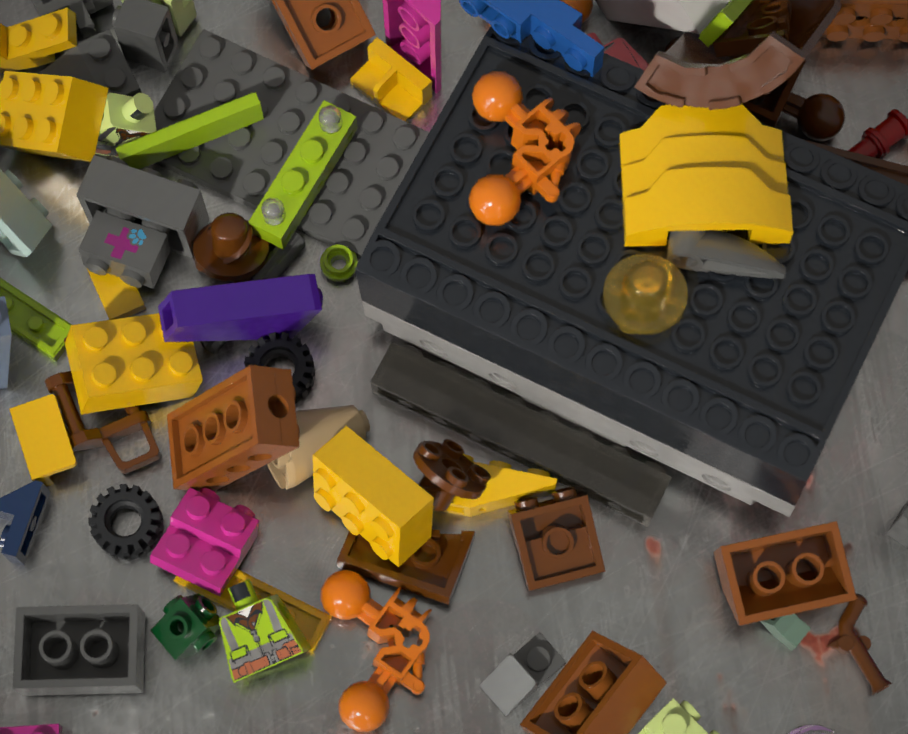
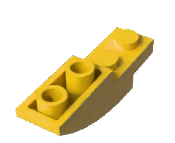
(37, 40)

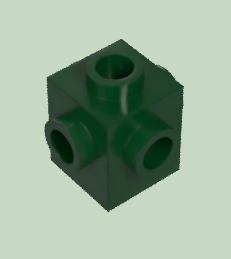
(187, 625)

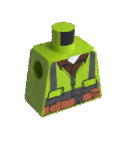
(258, 632)

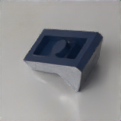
(25, 511)

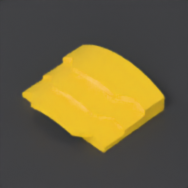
(704, 174)

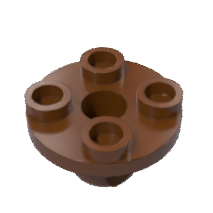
(229, 249)
(448, 473)

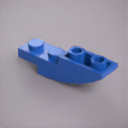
(550, 24)

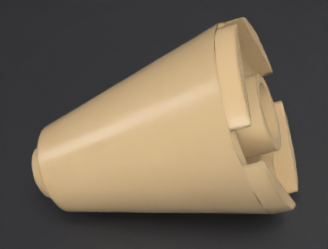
(316, 429)

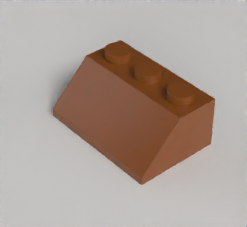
(785, 573)
(596, 692)

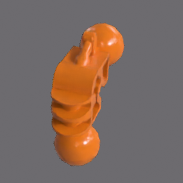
(541, 143)
(365, 703)

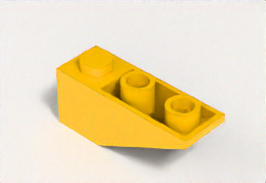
(504, 488)

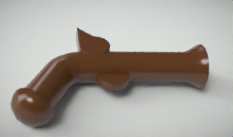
(858, 645)

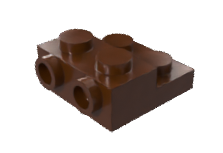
(556, 538)

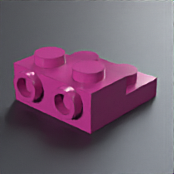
(206, 540)

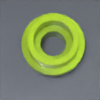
(334, 253)

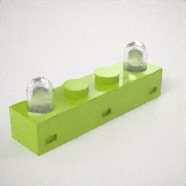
(303, 174)

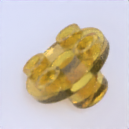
(645, 294)

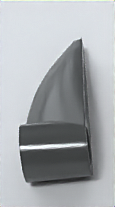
(722, 254)

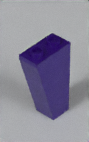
(241, 309)

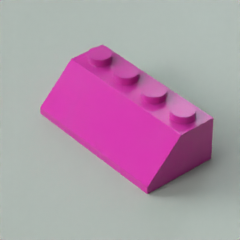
(415, 33)

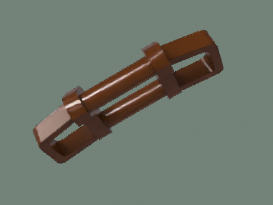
(83, 439)

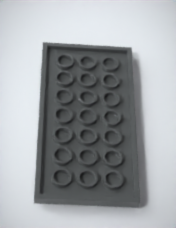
(250, 158)

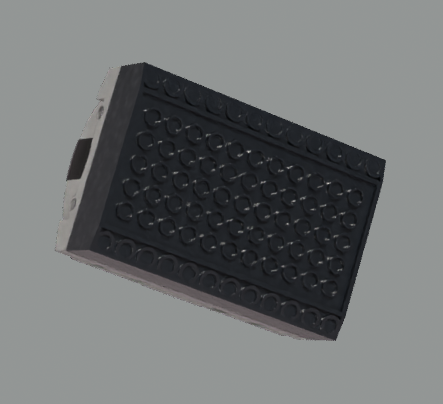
(725, 393)

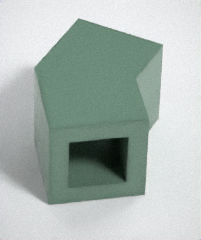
(787, 629)

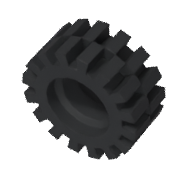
(288, 348)
(120, 499)

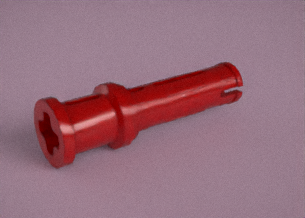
(878, 140)

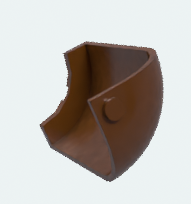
(697, 78)

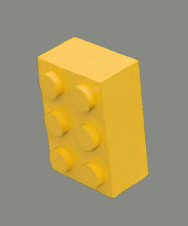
(51, 115)
(129, 364)
(372, 496)

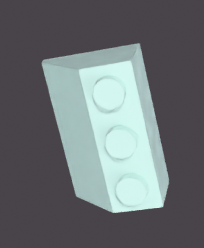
(21, 219)

